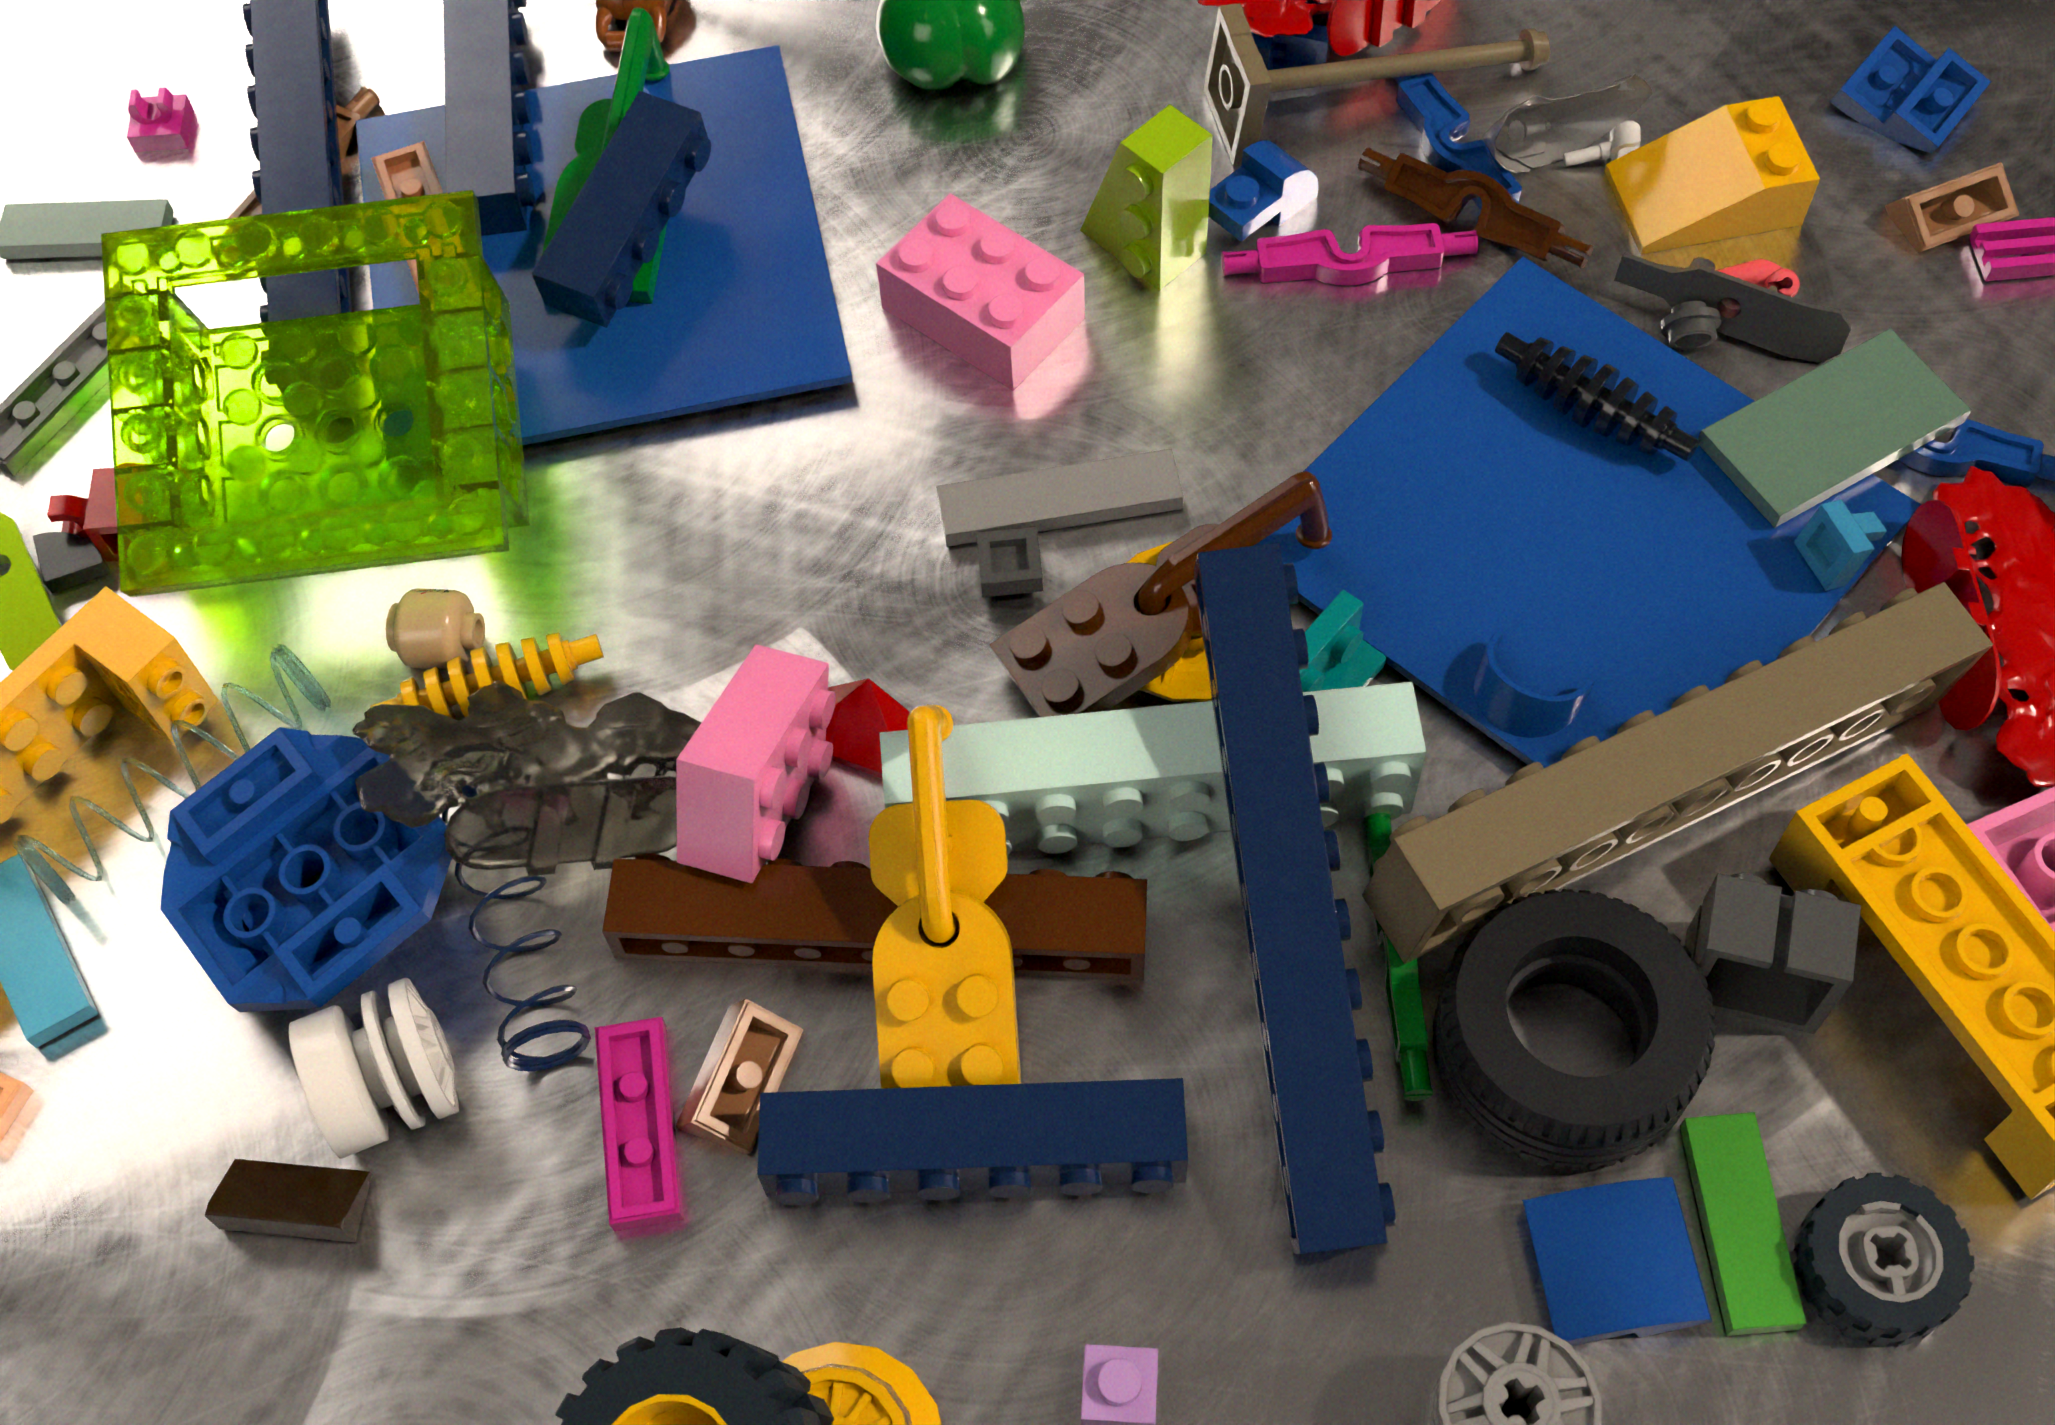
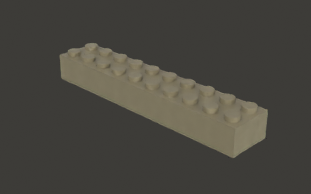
(1670, 768)

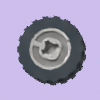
(1883, 1260)

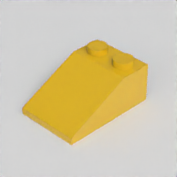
(1716, 178)

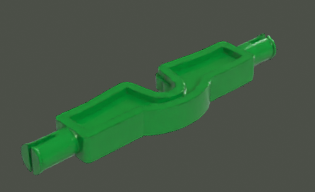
(1401, 986)

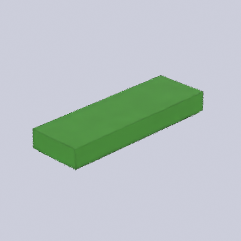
(1742, 1224)

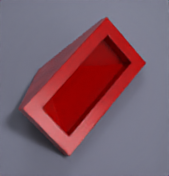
(856, 724)

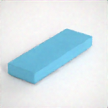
(36, 961)

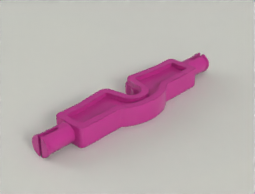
(1320, 257)

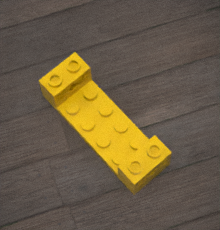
(80, 680)
(1953, 930)

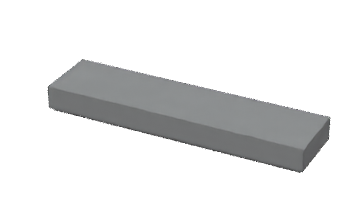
(1061, 496)

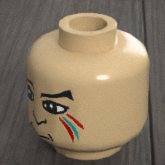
(433, 628)

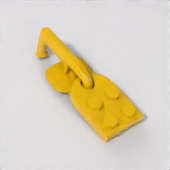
(948, 1007)

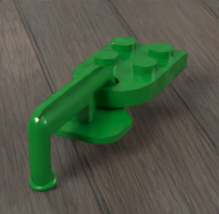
(639, 61)

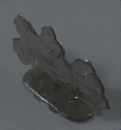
(535, 778)

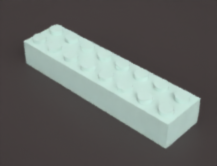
(1159, 768)

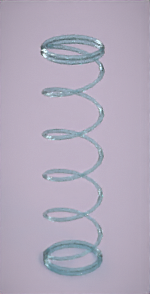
(298, 675)

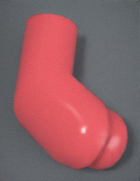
(1766, 274)

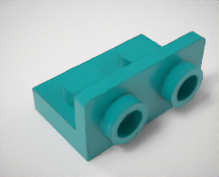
(1337, 648)

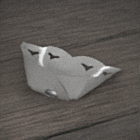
(1574, 123)

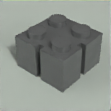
(1774, 952)

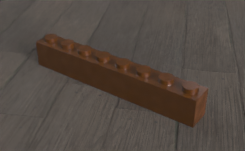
(835, 913)

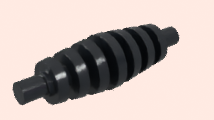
(1596, 396)

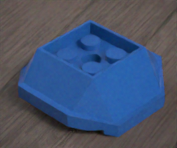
(254, 844)

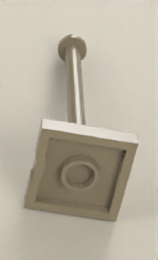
(1241, 85)

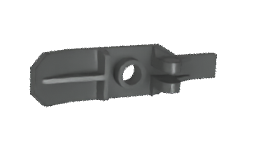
(1765, 315)

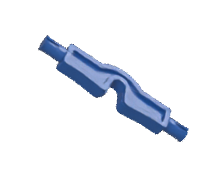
(1444, 122)
(2005, 454)

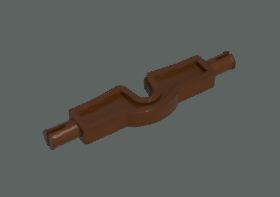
(1500, 216)

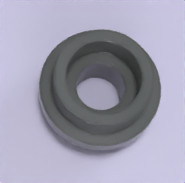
(1691, 325)

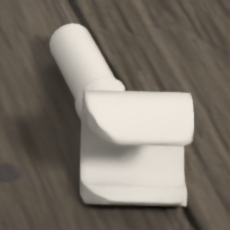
(1623, 140)

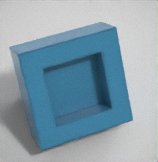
(1838, 542)

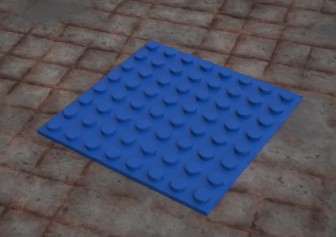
(740, 277)
(1492, 512)

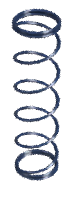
(524, 1062)

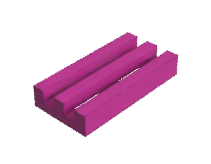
(2019, 237)

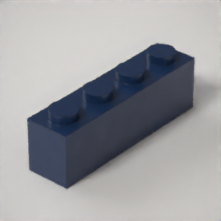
(623, 209)

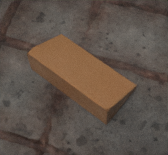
(1954, 207)
(741, 1063)

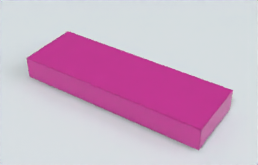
(638, 1124)

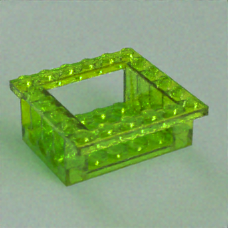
(196, 403)

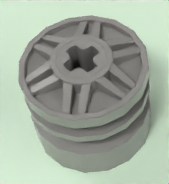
(1519, 1366)

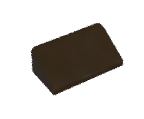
(290, 1200)

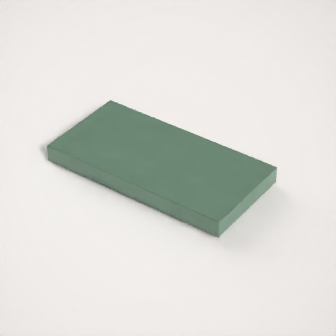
(1833, 427)

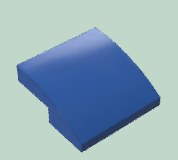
(1909, 92)
(1616, 1261)

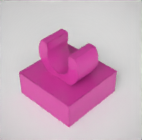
(159, 121)

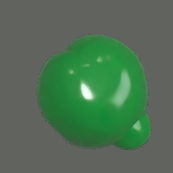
(950, 40)

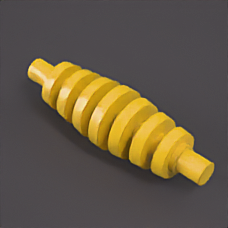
(535, 666)

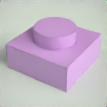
(1119, 1385)

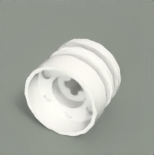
(360, 1072)

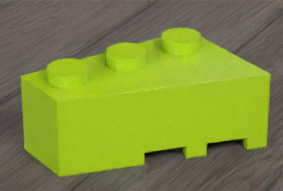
(1156, 199)

